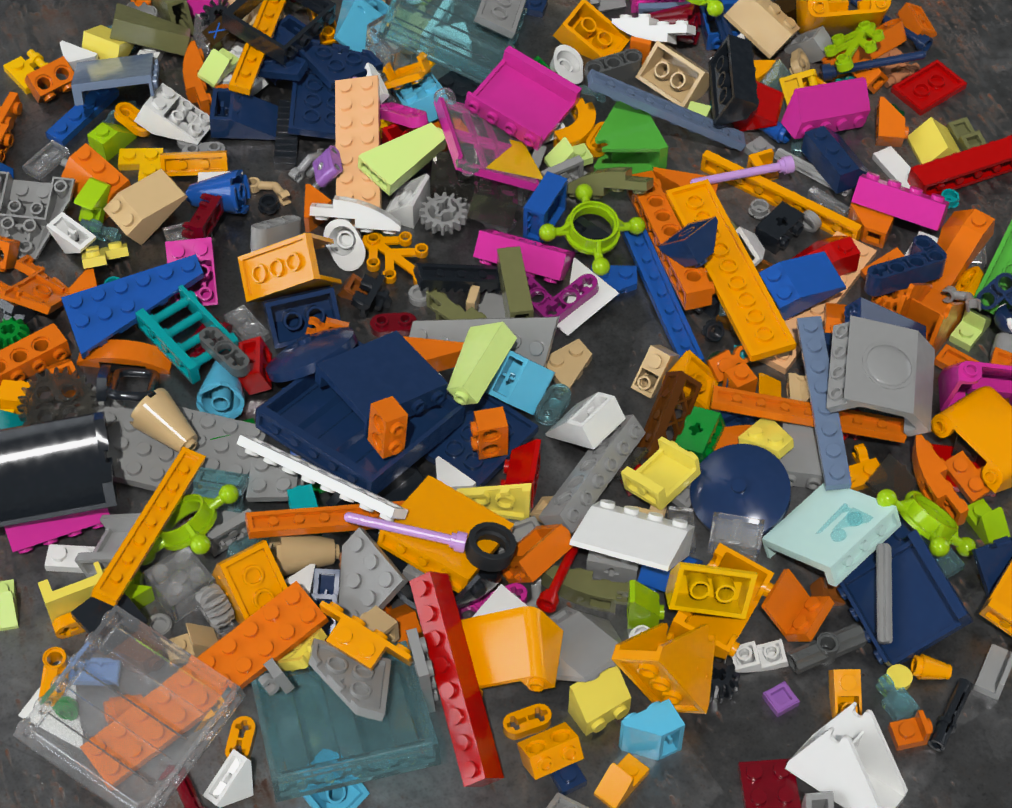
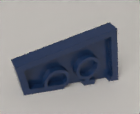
(291, 70)

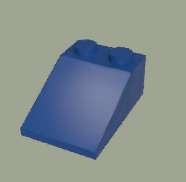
(801, 283)

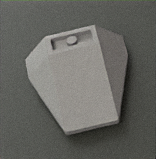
(29, 207)
(585, 645)

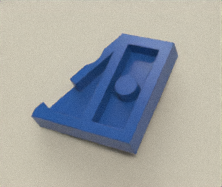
(621, 278)

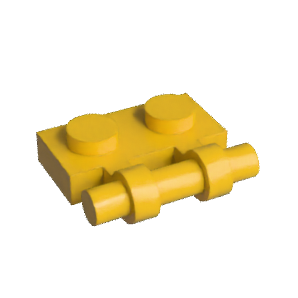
(19, 68)

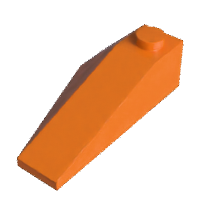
(962, 240)

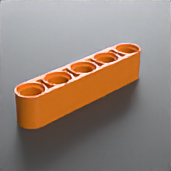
(894, 36)

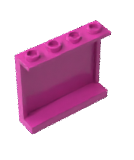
(523, 98)

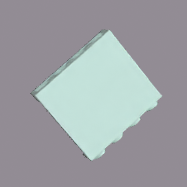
(798, 537)

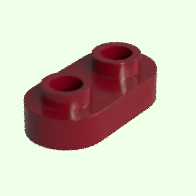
(391, 322)

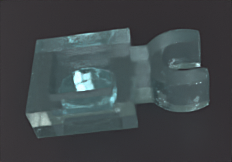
(101, 232)

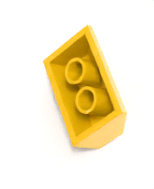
(710, 590)

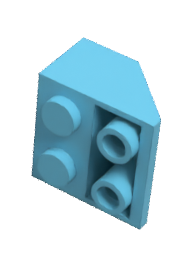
(520, 382)
(653, 731)

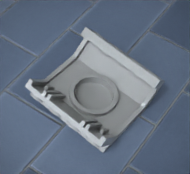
(883, 371)

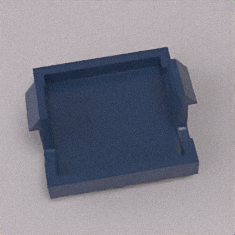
(992, 561)

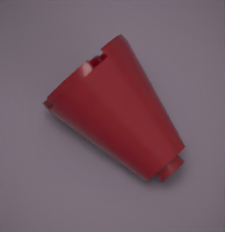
(686, 12)

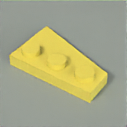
(505, 500)

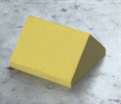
(99, 41)
(932, 141)

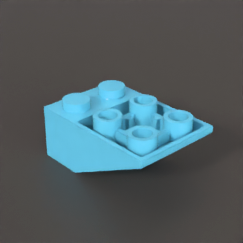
(353, 21)
(420, 95)

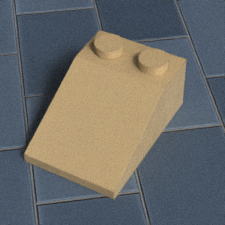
(145, 205)

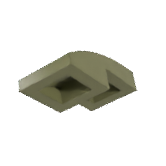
(964, 134)

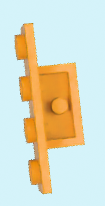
(359, 642)

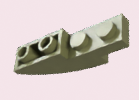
(615, 178)
(447, 310)
(590, 593)

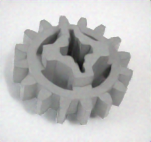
(443, 213)

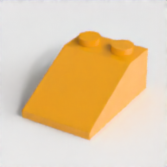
(591, 32)

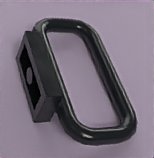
(108, 383)

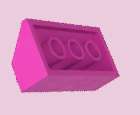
(833, 105)
(900, 201)
(537, 256)
(46, 531)

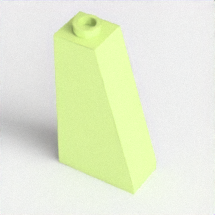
(402, 157)
(479, 361)

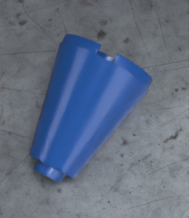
(230, 185)

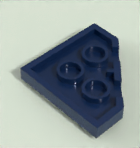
(337, 62)

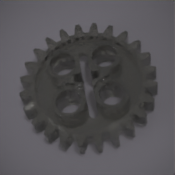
(58, 385)

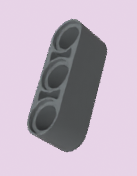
(619, 65)

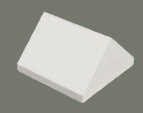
(408, 200)

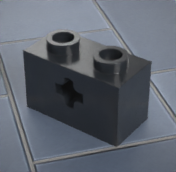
(780, 227)

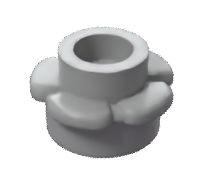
(759, 209)

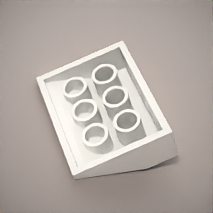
(634, 535)

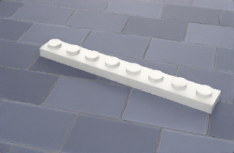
(328, 481)

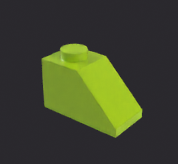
(109, 138)
(643, 606)

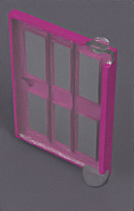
(475, 141)

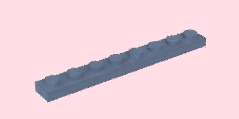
(665, 109)
(826, 424)

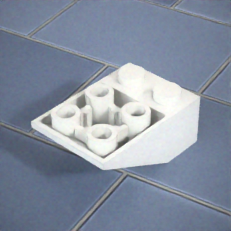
(173, 117)
(589, 421)

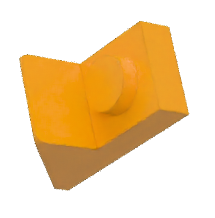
(621, 781)

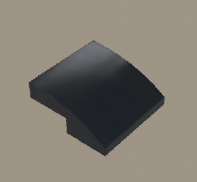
(91, 612)

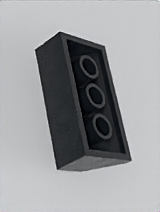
(733, 81)

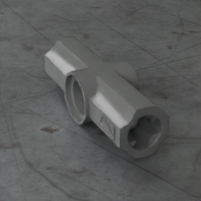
(839, 642)

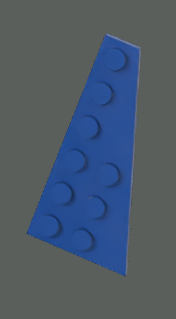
(111, 307)

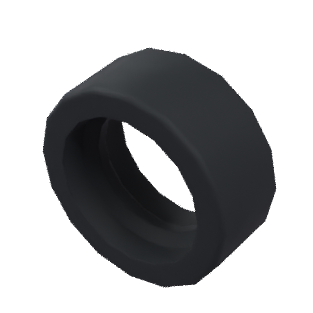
(494, 532)

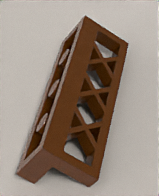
(663, 411)

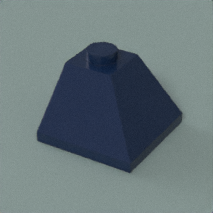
(692, 243)

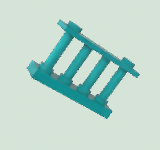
(164, 337)

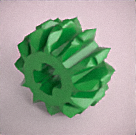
(12, 331)

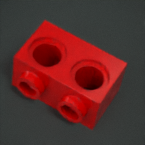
(259, 357)

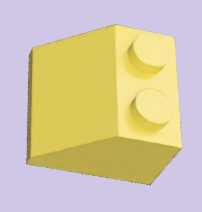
(599, 701)

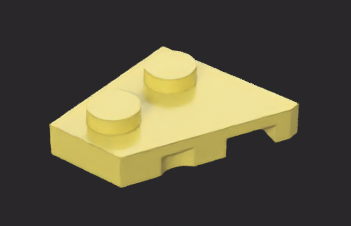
(768, 435)
(299, 656)

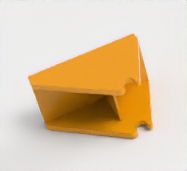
(284, 268)
(249, 579)
(670, 666)

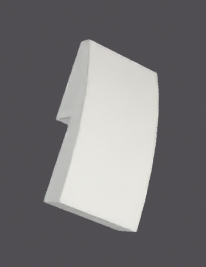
(760, 657)

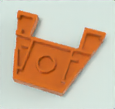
(35, 291)

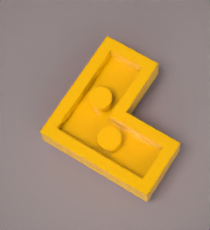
(142, 159)

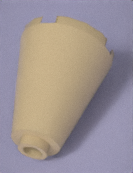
(164, 421)
(299, 551)

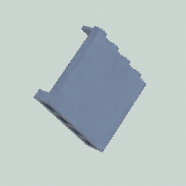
(114, 73)

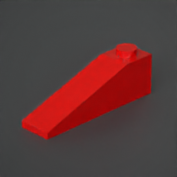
(839, 249)

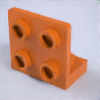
(793, 609)

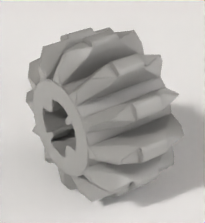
(215, 606)

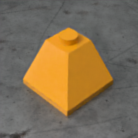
(697, 369)

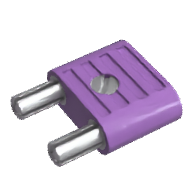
(326, 167)

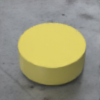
(900, 676)

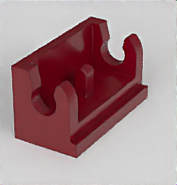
(204, 218)

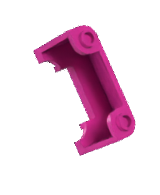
(969, 375)

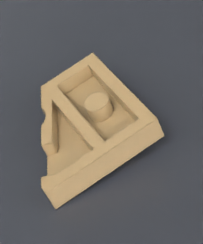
(569, 362)

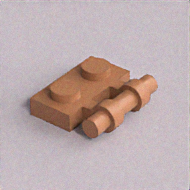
(905, 69)

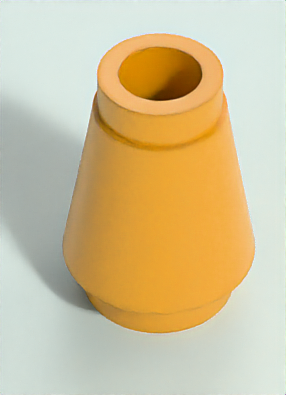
(929, 668)

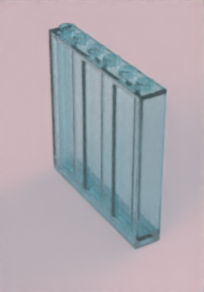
(447, 34)
(322, 745)

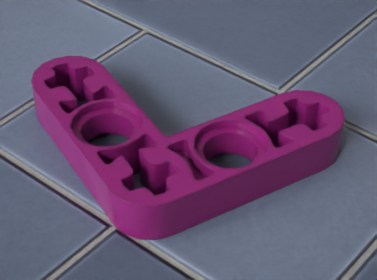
(551, 303)

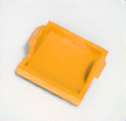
(410, 73)

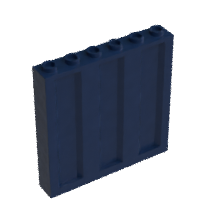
(331, 435)

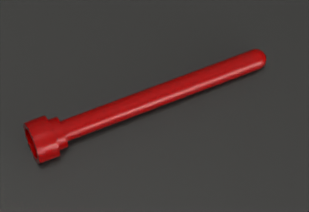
(549, 599)

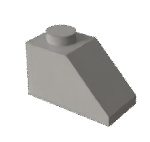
(811, 43)

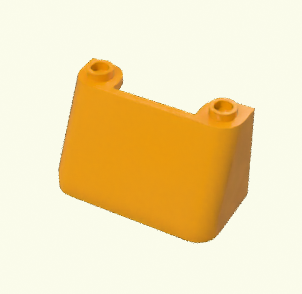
(816, 13)
(986, 425)
(726, 628)
(514, 648)

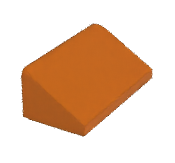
(916, 20)

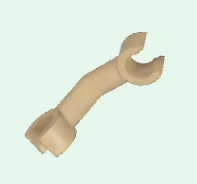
(257, 185)

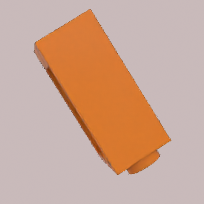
(537, 553)

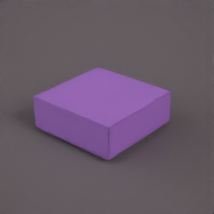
(780, 699)

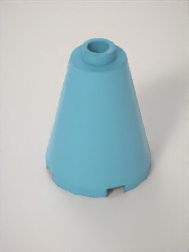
(221, 393)

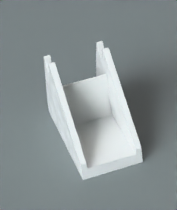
(851, 762)

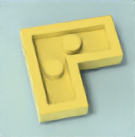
(95, 256)

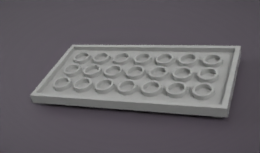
(145, 461)

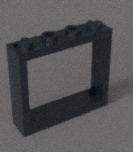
(233, 23)

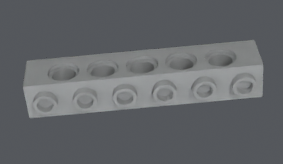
(592, 476)

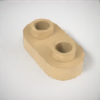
(799, 61)

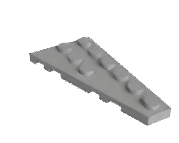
(532, 333)

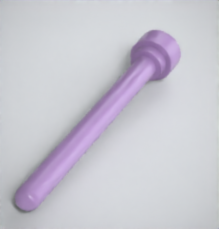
(784, 165)
(456, 540)

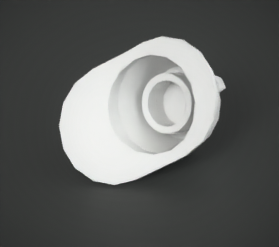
(567, 63)
(348, 247)

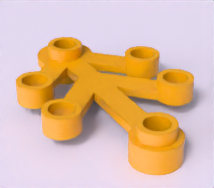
(376, 242)

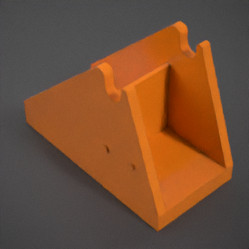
(927, 308)

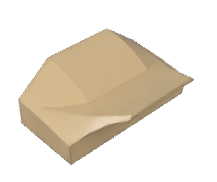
(797, 387)

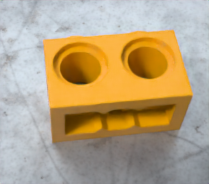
(550, 750)

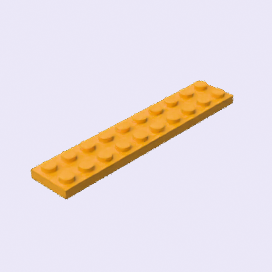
(734, 275)

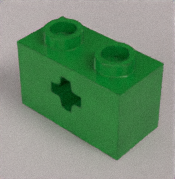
(701, 432)

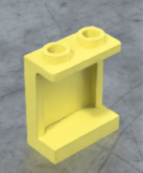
(662, 474)
(68, 597)

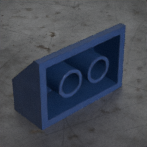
(833, 158)
(290, 314)

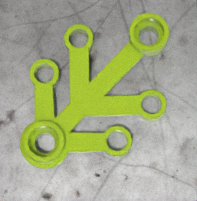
(858, 38)

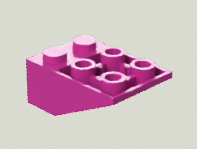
(204, 249)

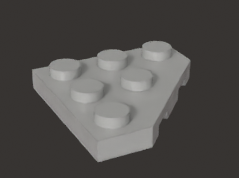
(366, 575)
(356, 685)

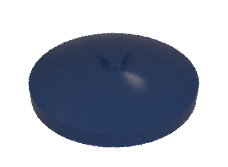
(303, 355)
(741, 483)

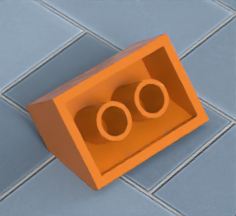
(87, 164)

